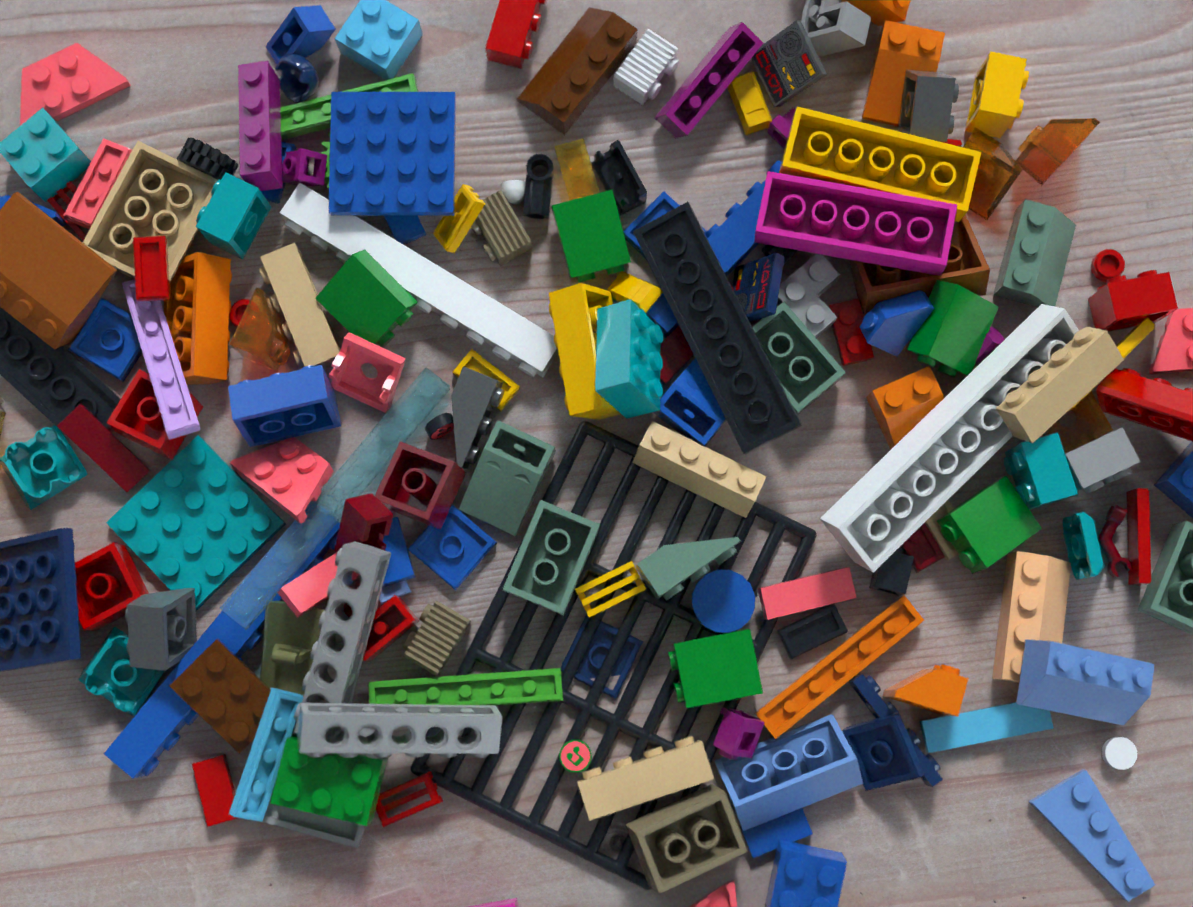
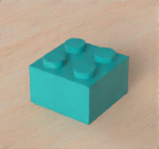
(44, 155)
(233, 215)
(1040, 471)

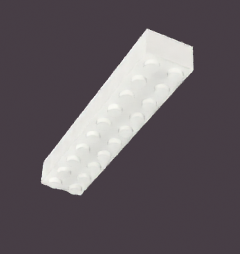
(943, 446)

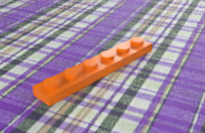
(839, 666)

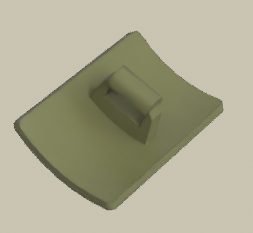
(288, 646)

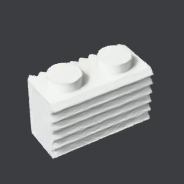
(646, 67)

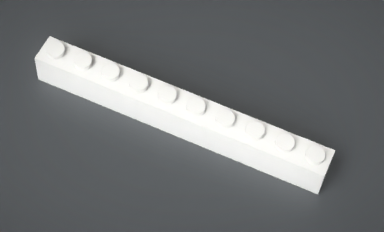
(427, 282)

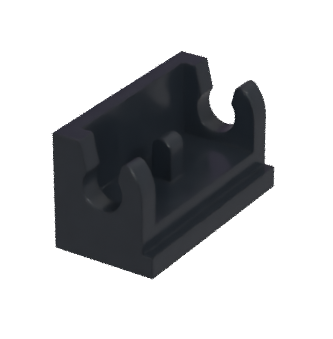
(620, 176)

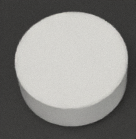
(1119, 753)

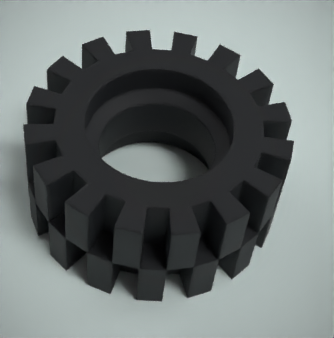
(206, 159)

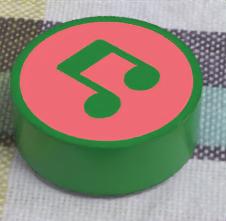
(575, 755)

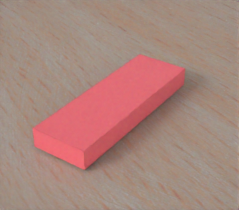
(97, 183)
(310, 587)
(807, 593)

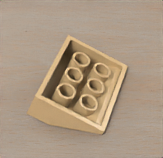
(148, 200)

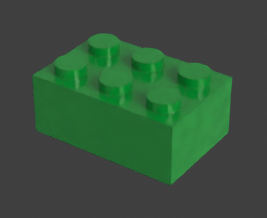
(329, 784)

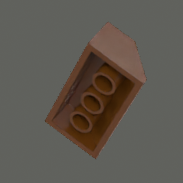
(579, 68)

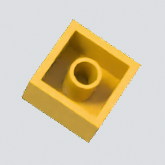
(996, 94)

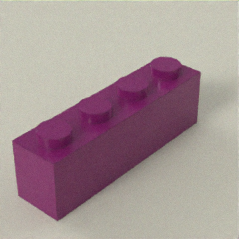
(709, 80)
(260, 125)

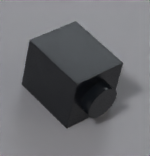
(893, 574)

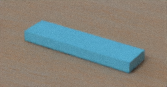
(983, 726)
(265, 755)

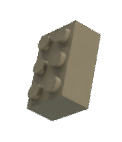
(686, 838)

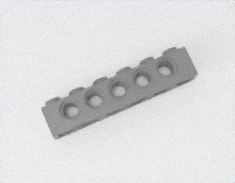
(372, 567)
(385, 718)

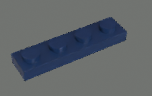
(868, 692)

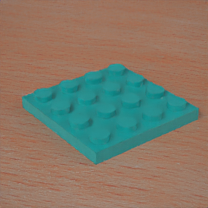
(196, 522)

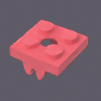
(349, 378)

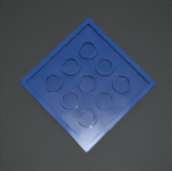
(392, 154)

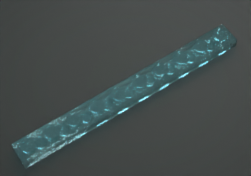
(322, 515)

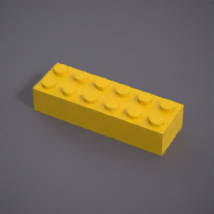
(878, 159)

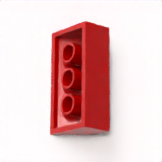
(1147, 402)

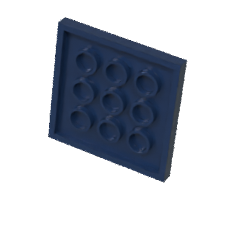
(38, 600)

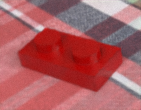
(848, 336)

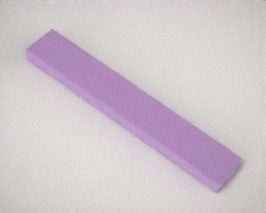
(162, 364)

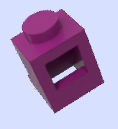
(296, 167)
(738, 734)

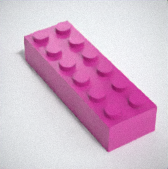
(855, 223)

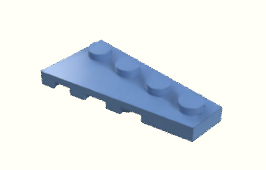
(1090, 827)

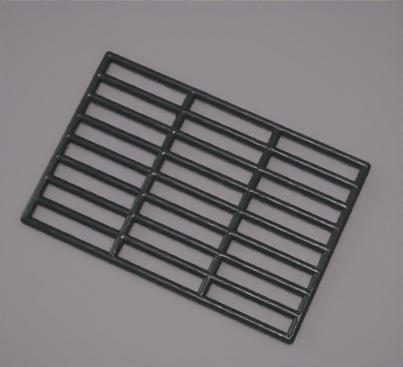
(588, 706)

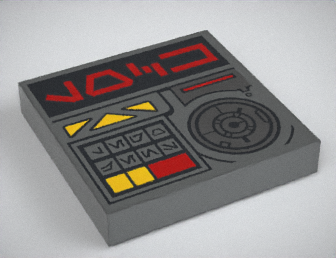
(788, 64)

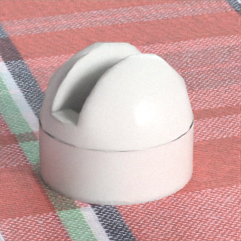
(513, 190)

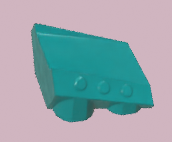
(42, 466)
(1082, 545)
(114, 679)

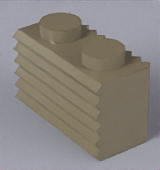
(501, 230)
(436, 637)

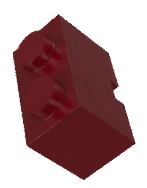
(364, 521)

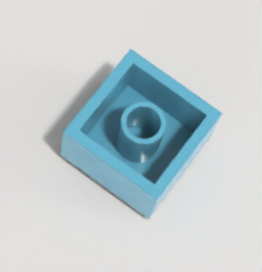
(379, 37)

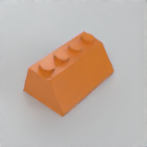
(200, 317)

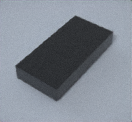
(812, 631)

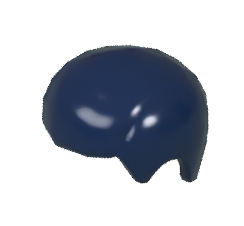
(297, 78)

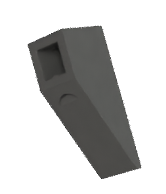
(471, 407)

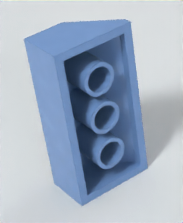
(1083, 682)
(790, 772)

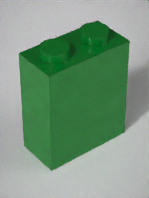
(591, 235)
(367, 299)
(953, 329)
(988, 525)
(715, 669)

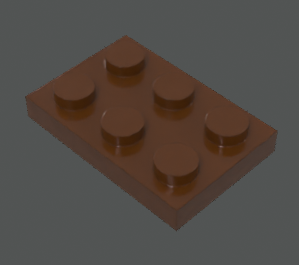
(224, 694)

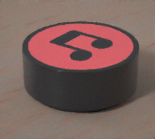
(440, 426)

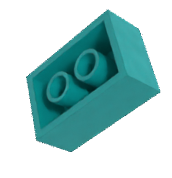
(628, 359)

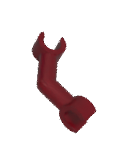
(1113, 519)

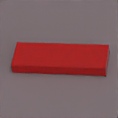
(1139, 536)

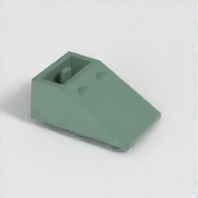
(507, 478)
(675, 563)

